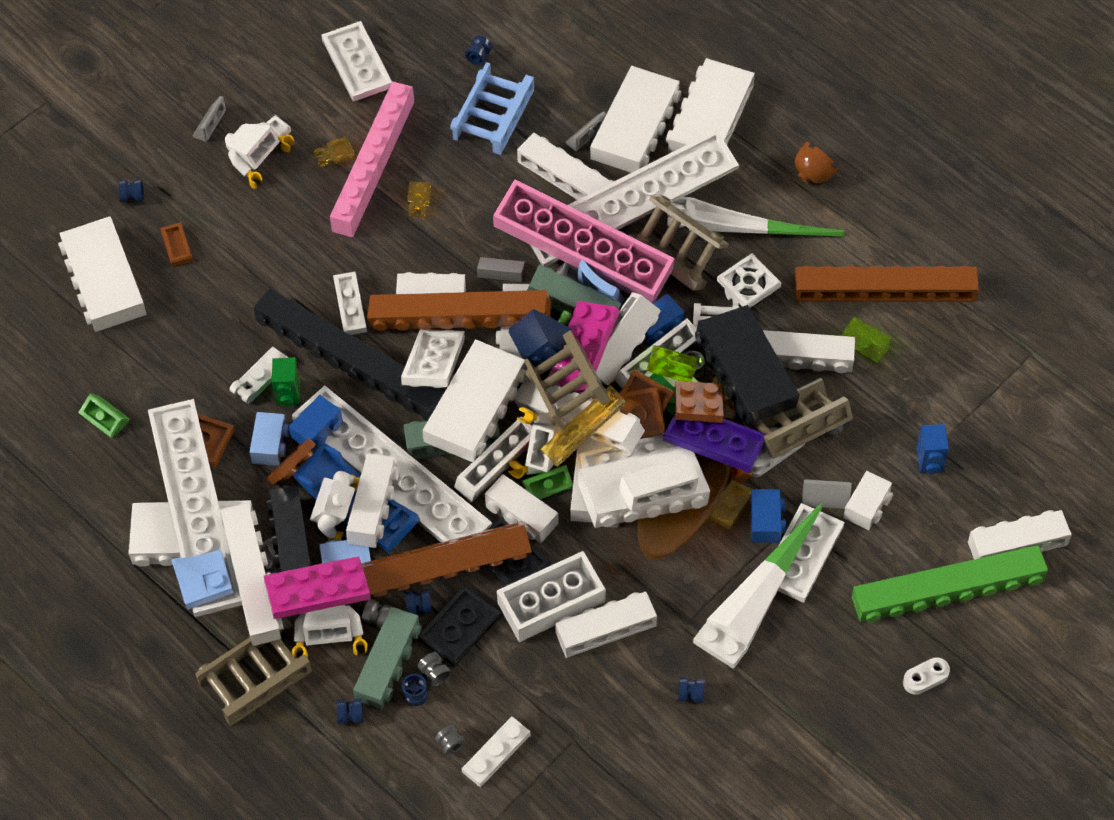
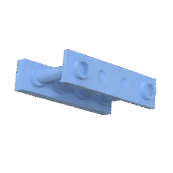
(507, 122)

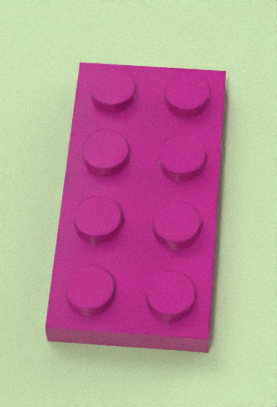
(592, 328)
(316, 587)

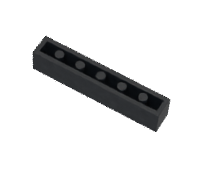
(289, 528)

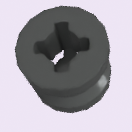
(450, 740)

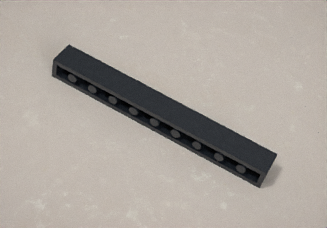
(344, 352)

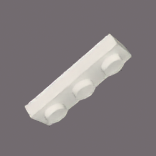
(350, 303)
(496, 751)

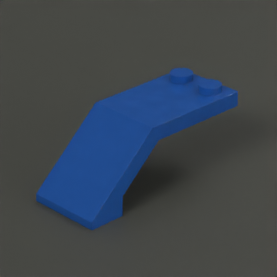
(325, 464)

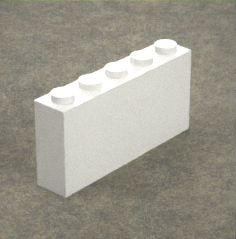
(712, 104)
(635, 120)
(101, 274)
(475, 401)
(606, 504)
(154, 535)

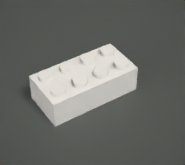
(551, 595)

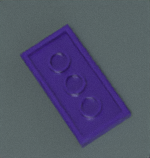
(722, 441)

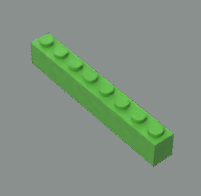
(949, 584)

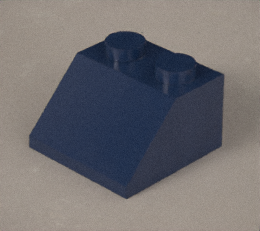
(538, 337)

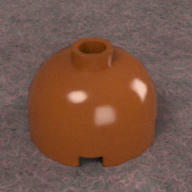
(814, 165)

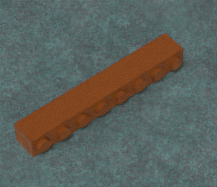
(886, 284)
(454, 309)
(446, 558)

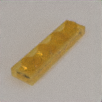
(582, 427)

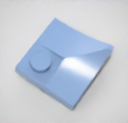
(589, 278)
(202, 578)

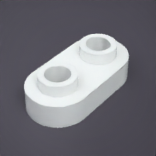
(928, 676)

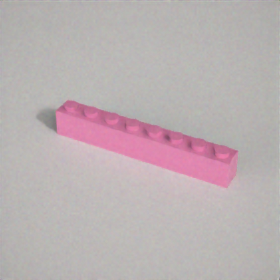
(372, 159)

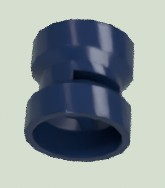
(480, 48)
(129, 191)
(418, 602)
(413, 684)
(691, 690)
(355, 711)

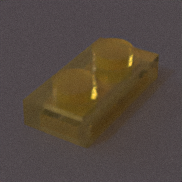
(731, 505)

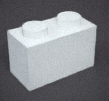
(867, 501)

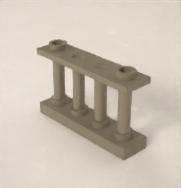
(689, 277)
(586, 376)
(807, 427)
(255, 694)

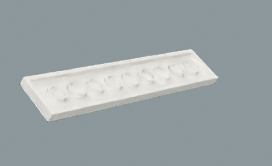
(670, 176)
(191, 491)
(438, 506)

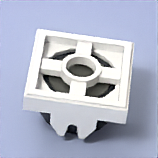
(750, 282)

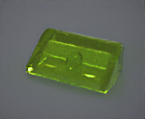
(867, 339)
(671, 364)

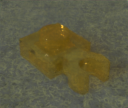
(336, 150)
(418, 196)

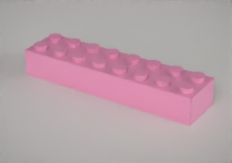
(578, 237)

